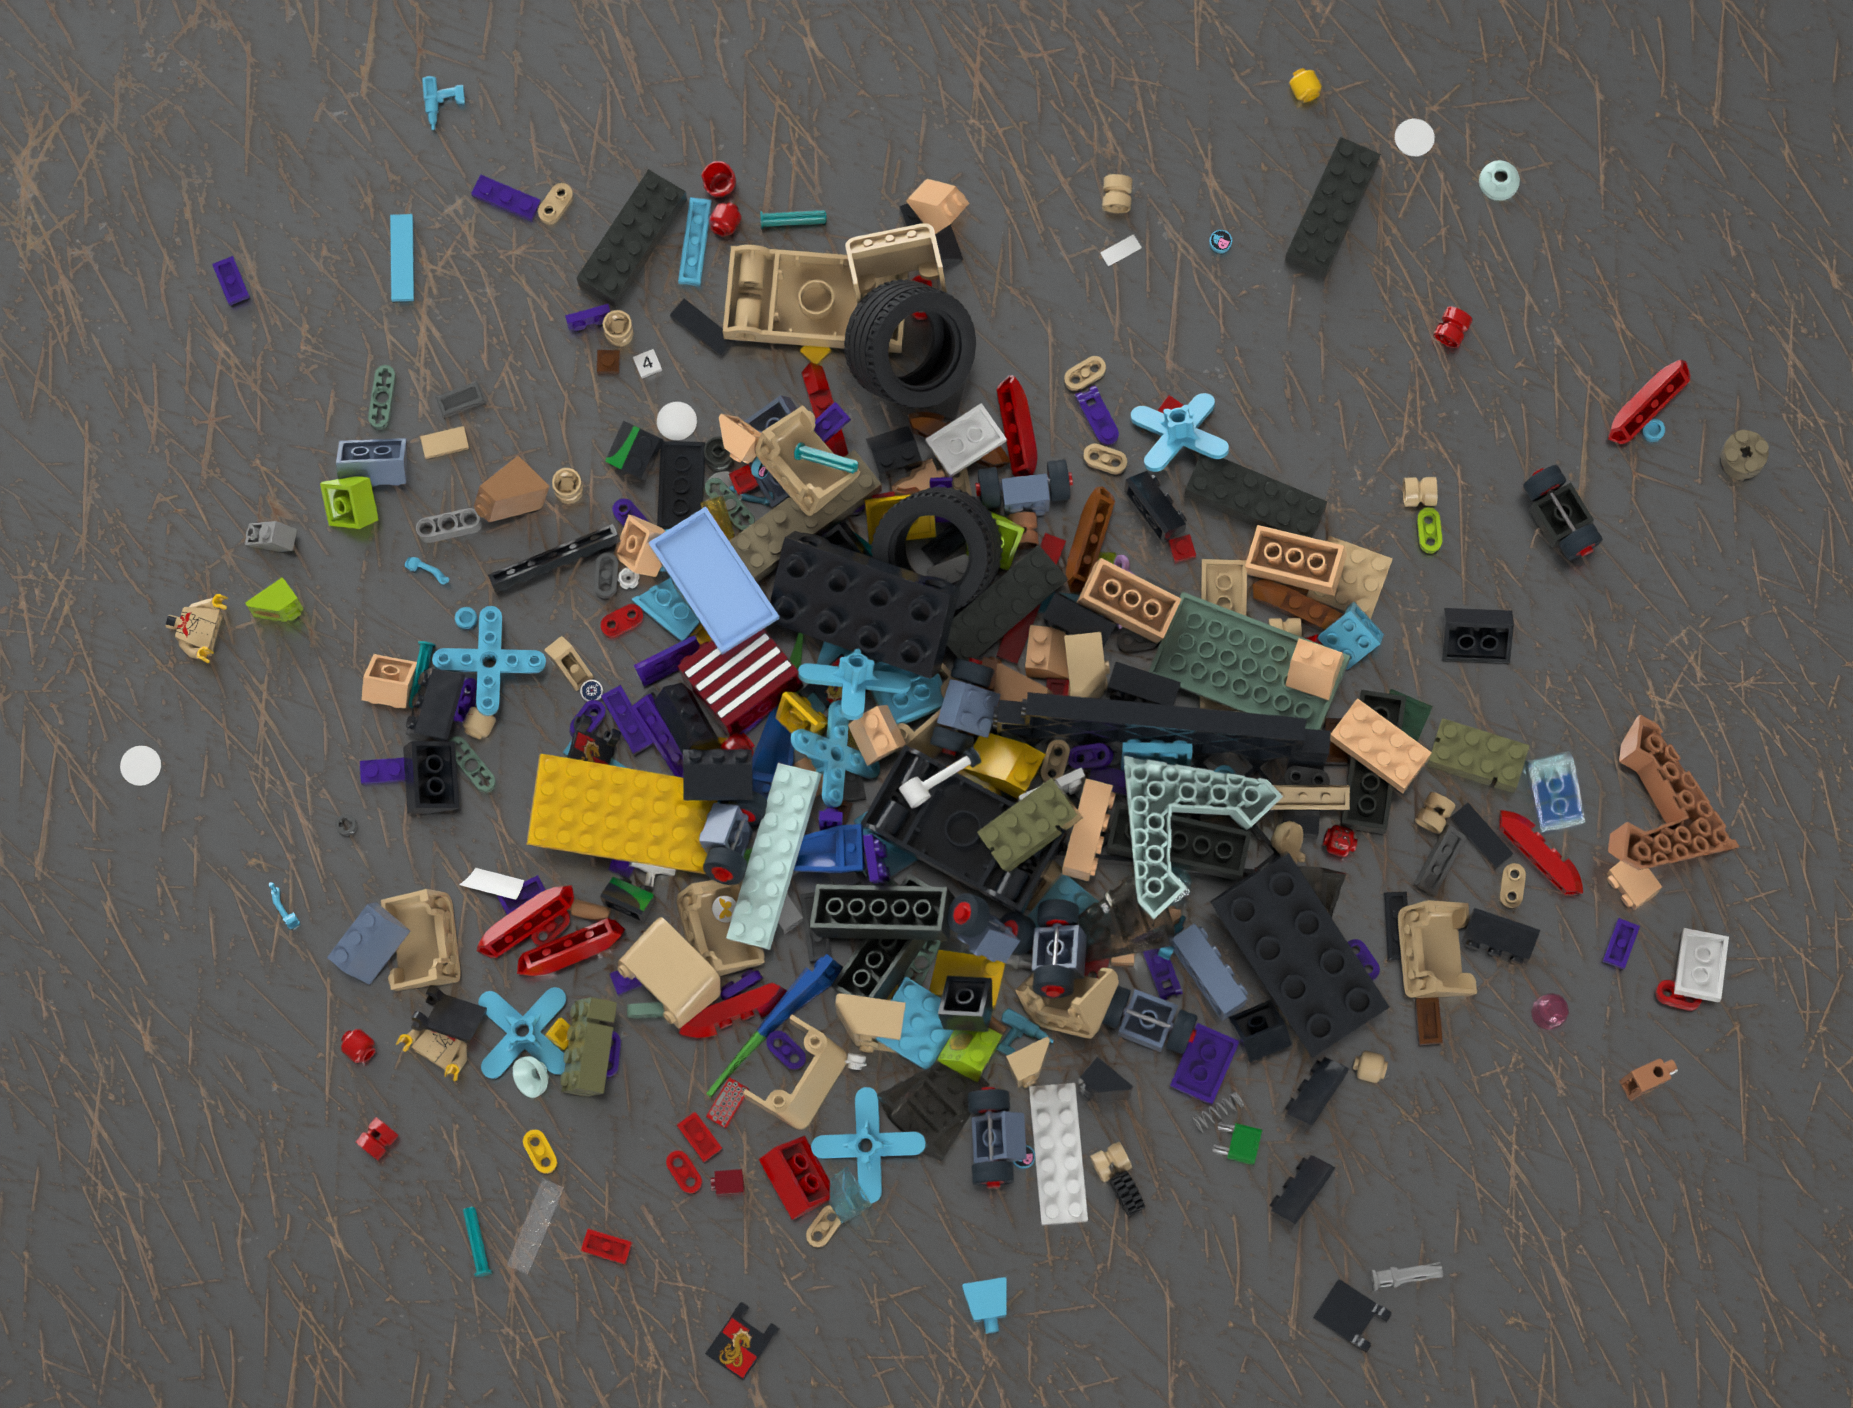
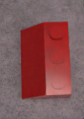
(797, 1176)

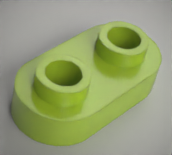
(1429, 531)

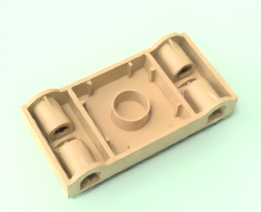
(793, 298)

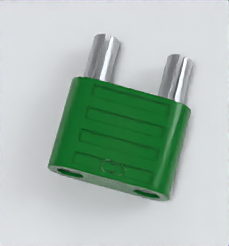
(1243, 1143)

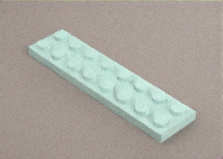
(774, 856)

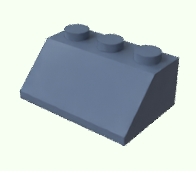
(377, 459)
(369, 943)

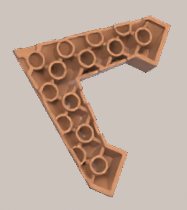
(1691, 822)

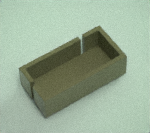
(1478, 755)
(1029, 825)
(588, 1047)

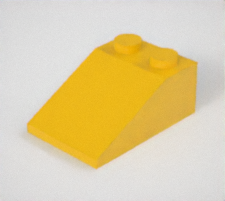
(796, 713)
(1006, 764)
(966, 965)

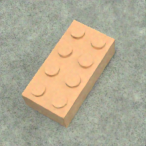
(1296, 560)
(1129, 600)
(1380, 745)
(1086, 833)

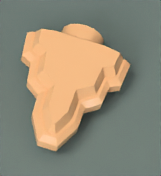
(918, 479)

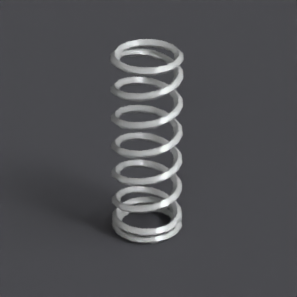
(1238, 1100)

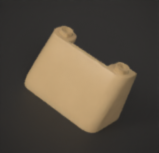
(805, 481)
(709, 934)
(431, 948)
(1433, 949)
(671, 972)
(1075, 1014)

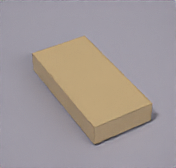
(444, 442)

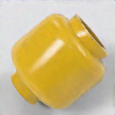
(1305, 85)

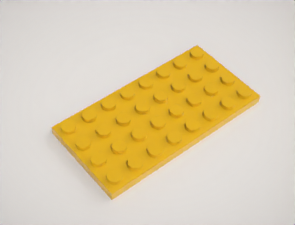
(616, 814)

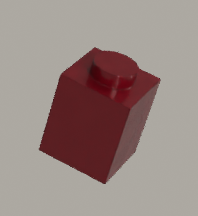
(728, 1183)

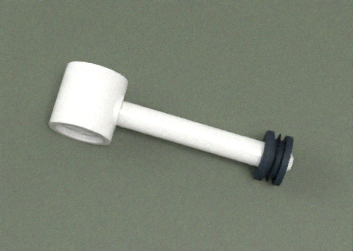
(917, 791)

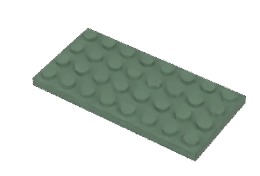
(1236, 662)

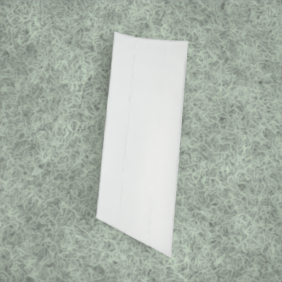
(494, 883)

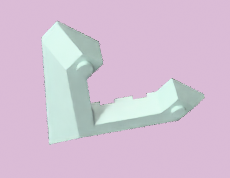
(1163, 788)

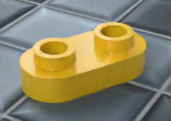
(540, 1152)

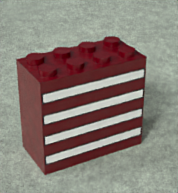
(741, 682)

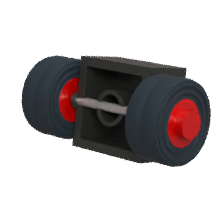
(1561, 513)

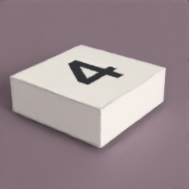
(647, 363)

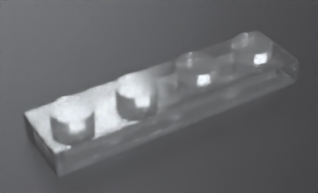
(535, 1226)

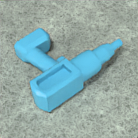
(433, 97)
(1020, 1026)

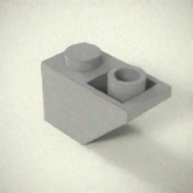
(271, 536)

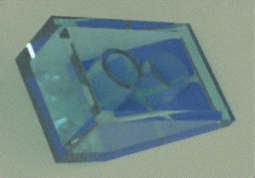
(1555, 791)

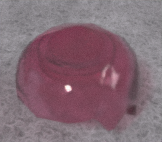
(1550, 1011)

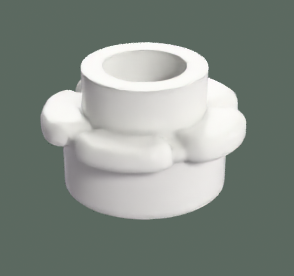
(626, 584)
(855, 1061)

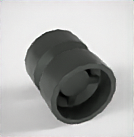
(716, 456)

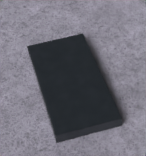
(680, 481)

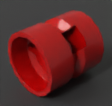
(1454, 324)
(375, 1147)

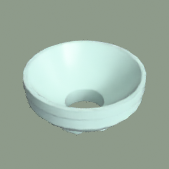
(1499, 190)
(526, 1077)

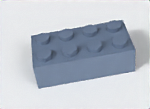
(1208, 971)

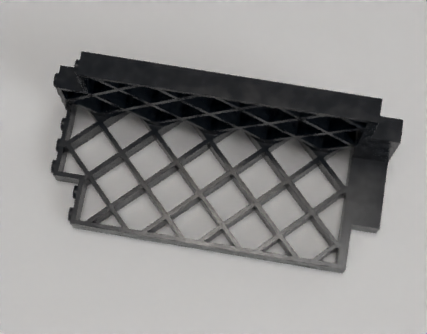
(1210, 731)

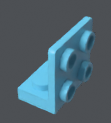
(1352, 634)

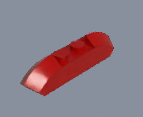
(820, 400)
(1649, 401)
(1017, 427)
(1532, 845)
(525, 920)
(570, 948)
(741, 1006)

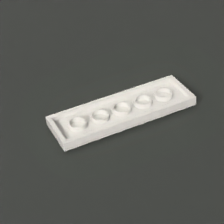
(1058, 1154)

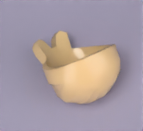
(1289, 838)

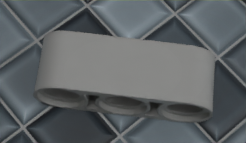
(438, 521)

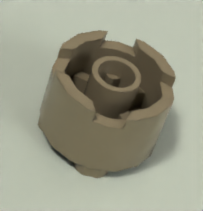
(1750, 444)

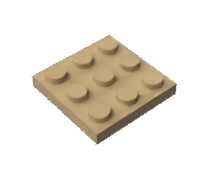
(1359, 581)

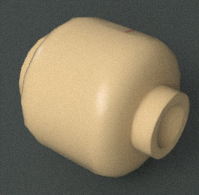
(478, 724)
(1370, 1066)

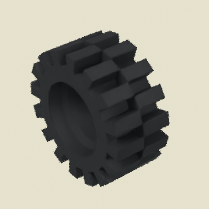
(1127, 1193)

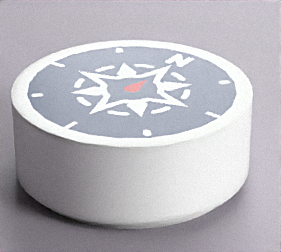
(591, 690)

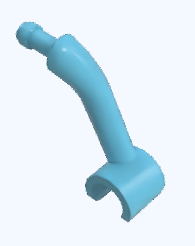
(746, 497)
(414, 562)
(291, 919)
(1166, 952)

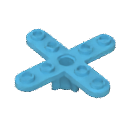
(1179, 429)
(489, 649)
(854, 676)
(833, 756)
(534, 1042)
(882, 1144)

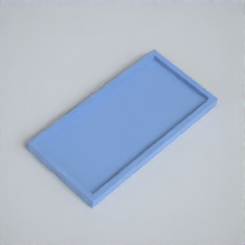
(714, 580)

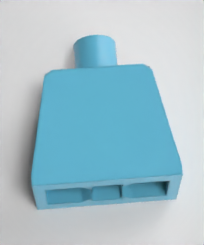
(987, 1301)

